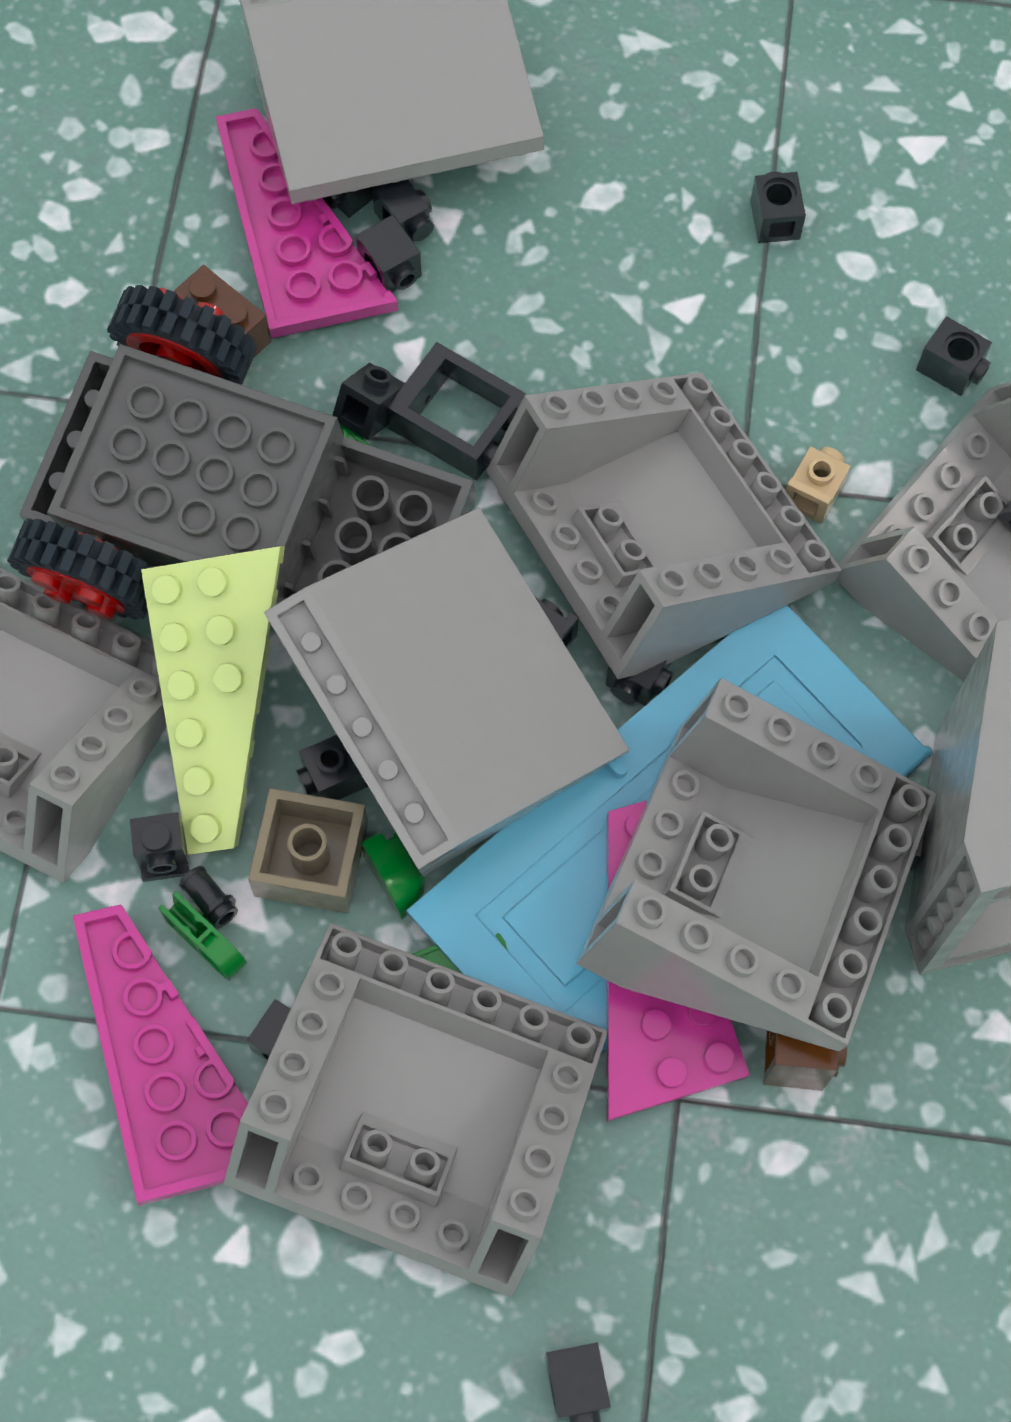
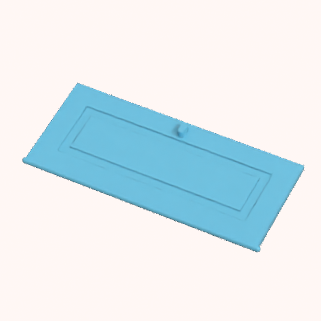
(547, 870)

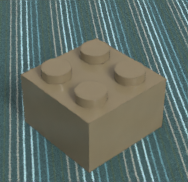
(308, 850)

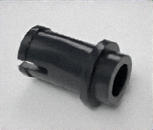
(208, 896)

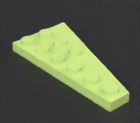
(211, 677)

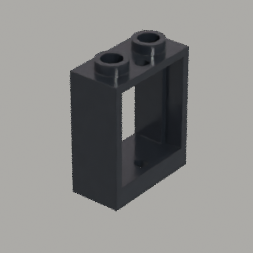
(422, 386)

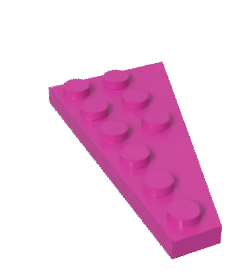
(299, 250)
(655, 1045)
(165, 1077)

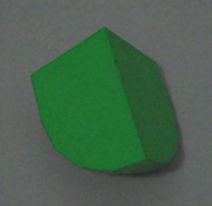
(394, 871)

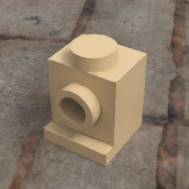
(818, 482)

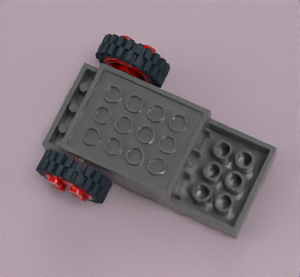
(186, 464)

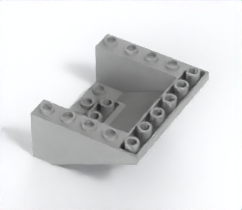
(388, 89)
(655, 516)
(937, 552)
(447, 687)
(73, 724)
(964, 871)
(760, 873)
(417, 1110)

